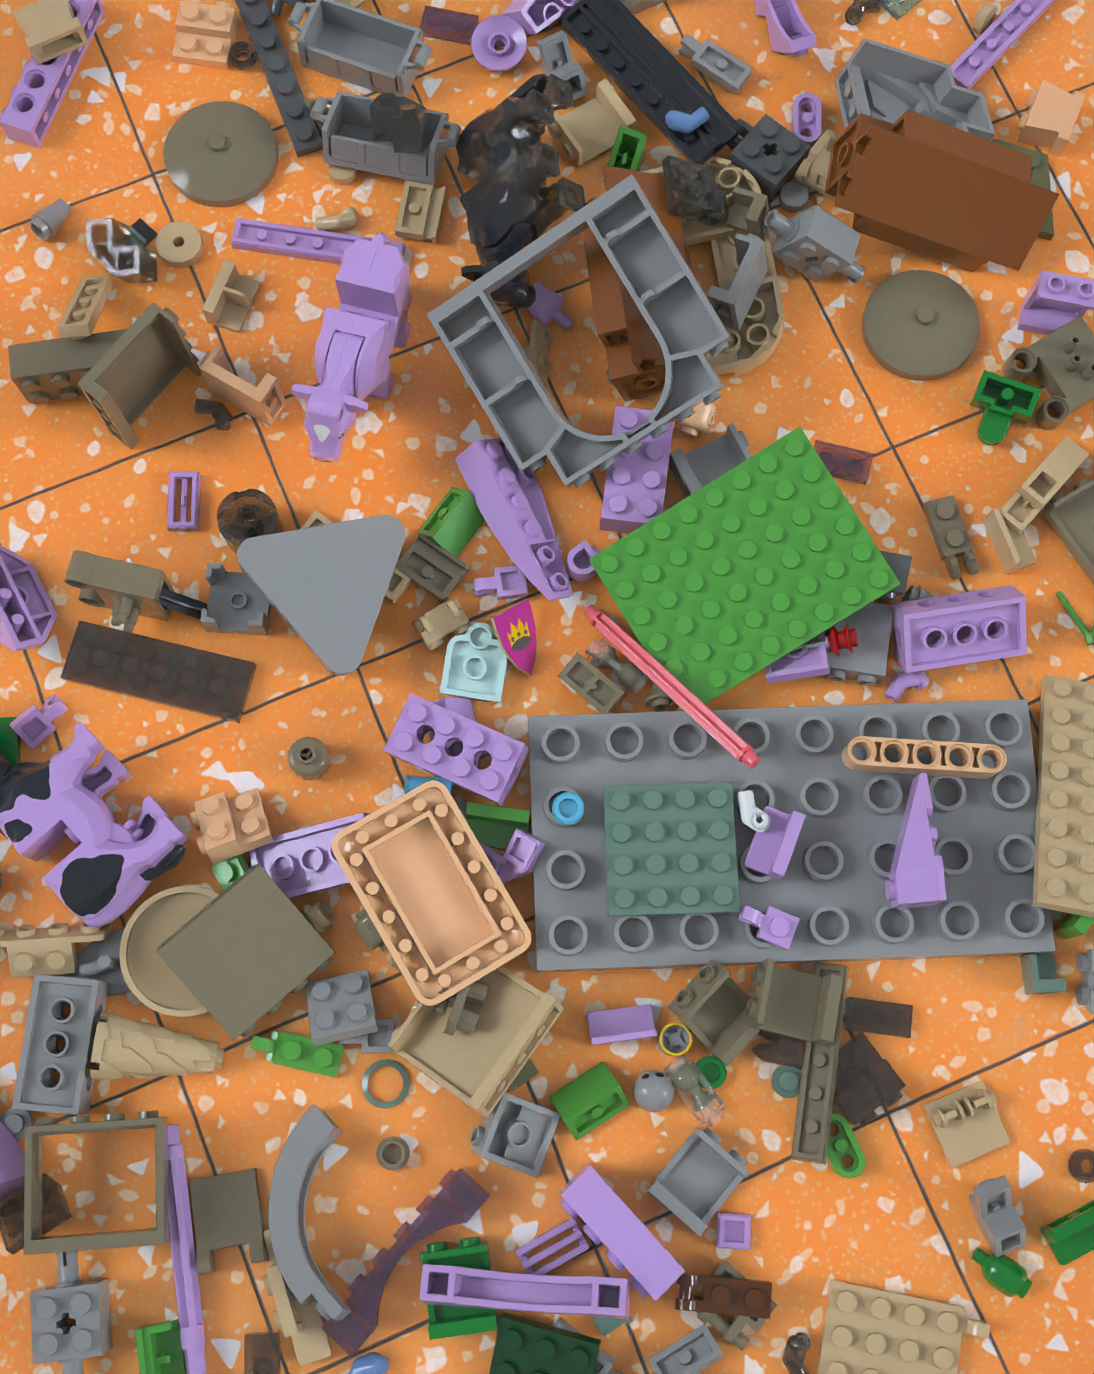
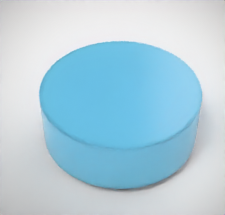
(568, 809)

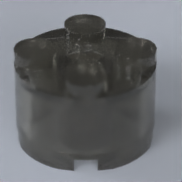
(243, 508)

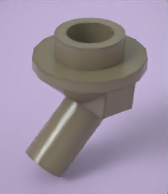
(658, 699)

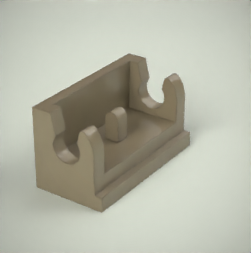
(592, 684)

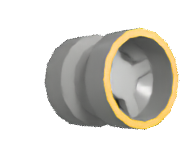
(674, 1039)

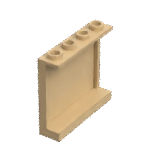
(485, 1062)

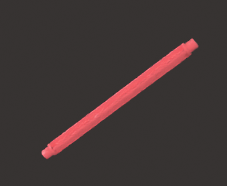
(672, 687)

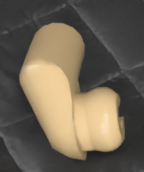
(347, 219)

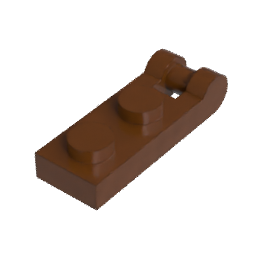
(725, 1295)

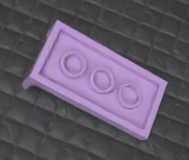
(304, 858)

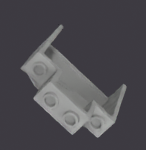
(891, 81)

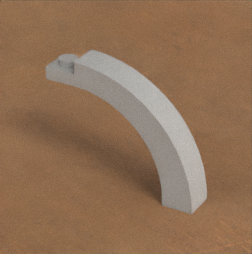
(287, 1212)

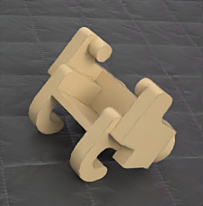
(440, 622)

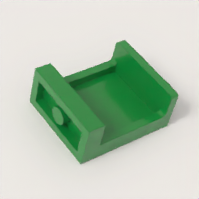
(455, 1320)

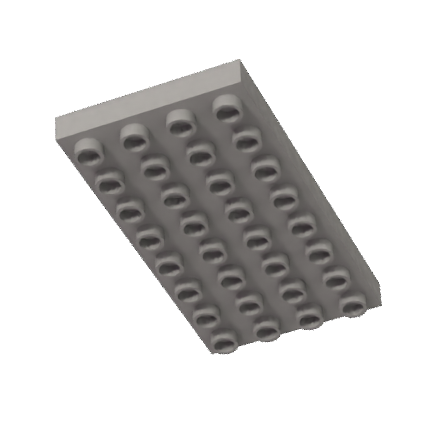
(840, 853)

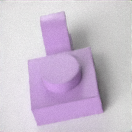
(507, 583)
(37, 724)
(774, 925)

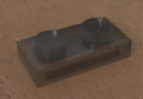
(878, 1017)

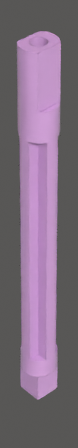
(184, 1258)

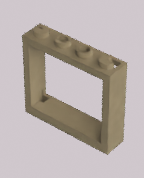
(33, 1239)

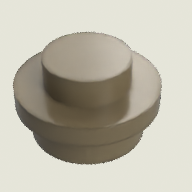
(393, 1153)

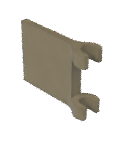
(227, 1216)

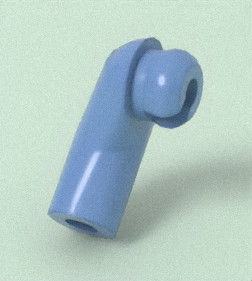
(686, 122)
(370, 1364)

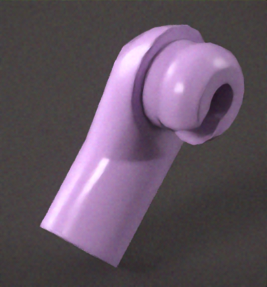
(905, 680)

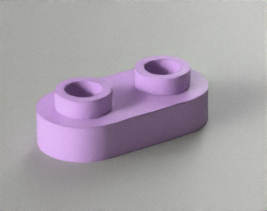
(808, 122)

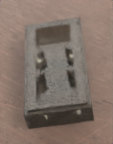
(262, 1353)

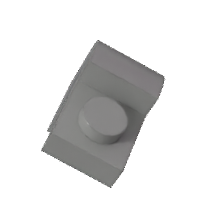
(559, 61)
(997, 1216)

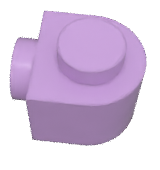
(578, 562)

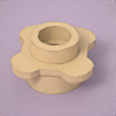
(319, 916)

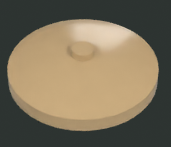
(143, 968)

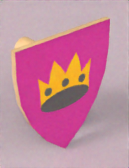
(517, 635)

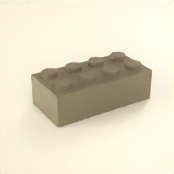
(55, 366)

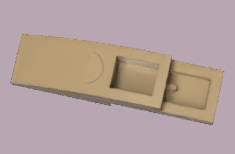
(1042, 484)

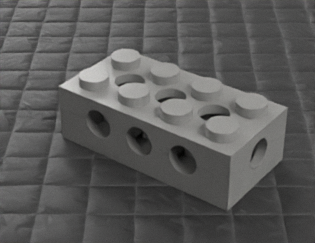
(40, 1052)

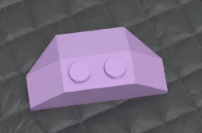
(24, 604)

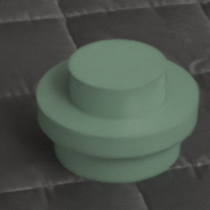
(786, 1081)

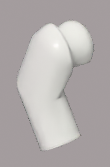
(750, 814)

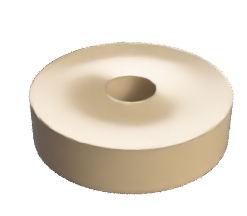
(173, 234)

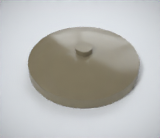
(221, 154)
(920, 325)

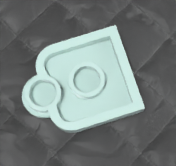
(475, 665)

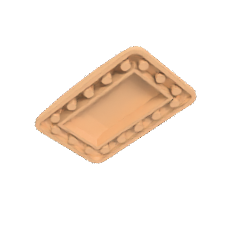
(431, 892)

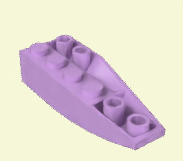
(516, 514)

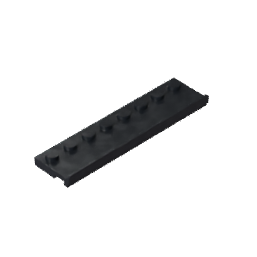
(649, 75)

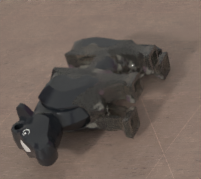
(512, 164)

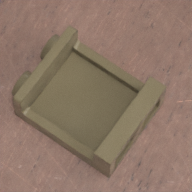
(715, 1012)

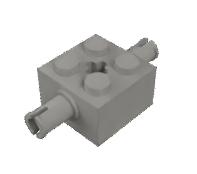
(815, 244)
(85, 1302)

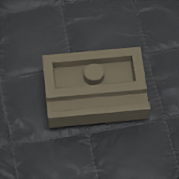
(432, 567)

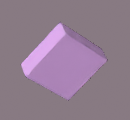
(733, 1231)

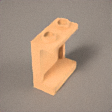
(260, 402)

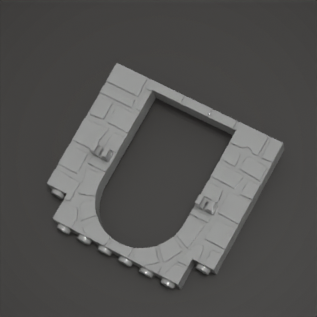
(664, 295)

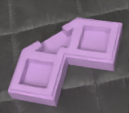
(518, 858)

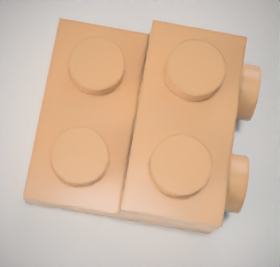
(204, 34)
(231, 824)

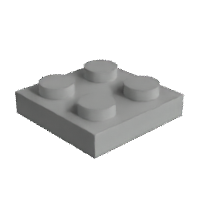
(341, 1007)

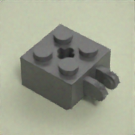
(769, 154)

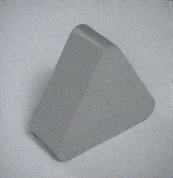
(327, 582)

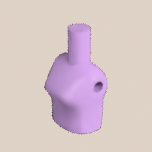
(548, 307)

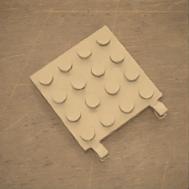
(891, 1332)

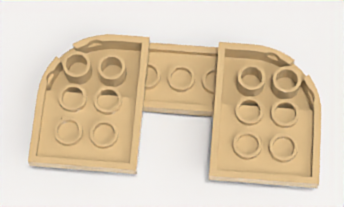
(765, 318)

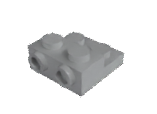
(516, 1134)

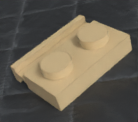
(420, 211)

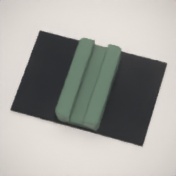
(141, 233)

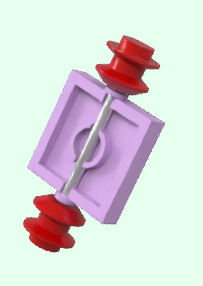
(812, 657)

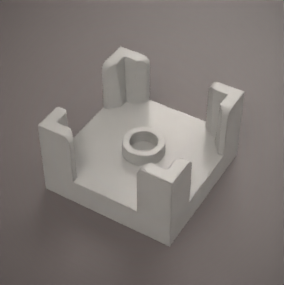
(234, 604)

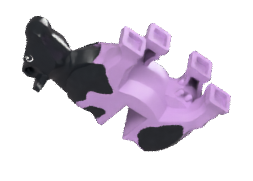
(64, 799)

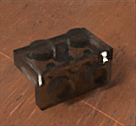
(54, 1212)

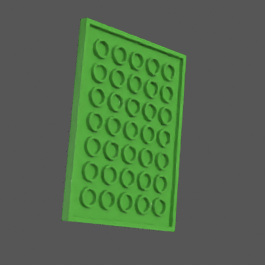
(745, 569)

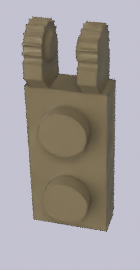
(950, 535)

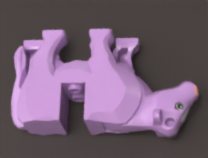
(356, 342)

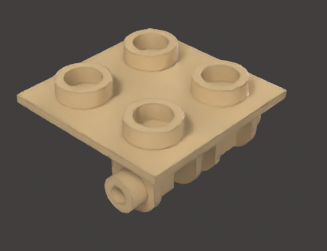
(967, 1123)

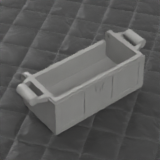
(359, 46)
(350, 142)

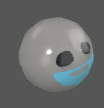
(653, 1091)

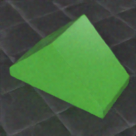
(628, 149)

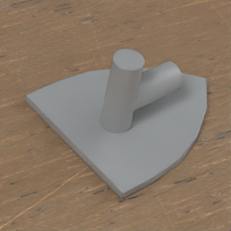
(102, 962)

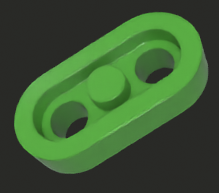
(844, 1143)

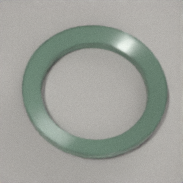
(400, 1098)

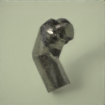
(859, 8)
(217, 410)
(795, 1352)

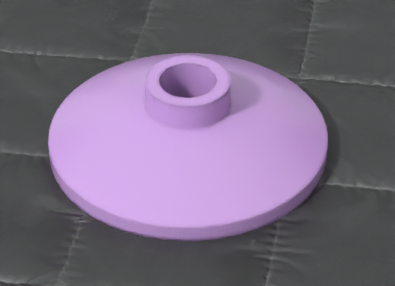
(495, 31)

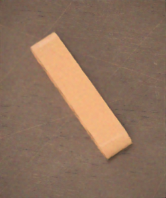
(937, 751)

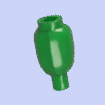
(1003, 1273)

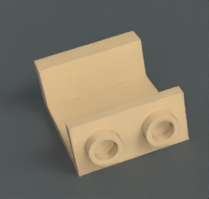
(593, 126)

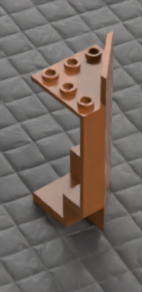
(938, 190)
(631, 347)

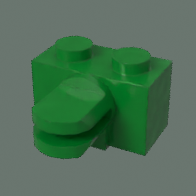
(1002, 402)

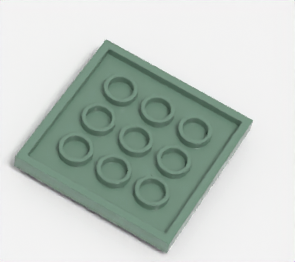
(670, 849)

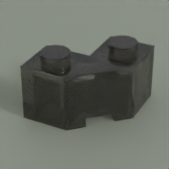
(399, 121)
(111, 245)

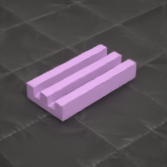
(183, 525)
(527, 1263)

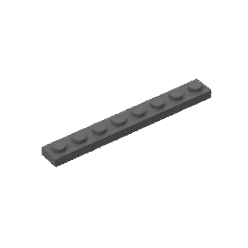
(280, 76)

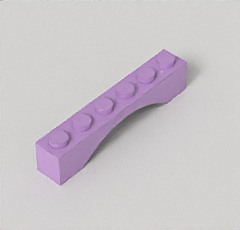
(525, 1292)

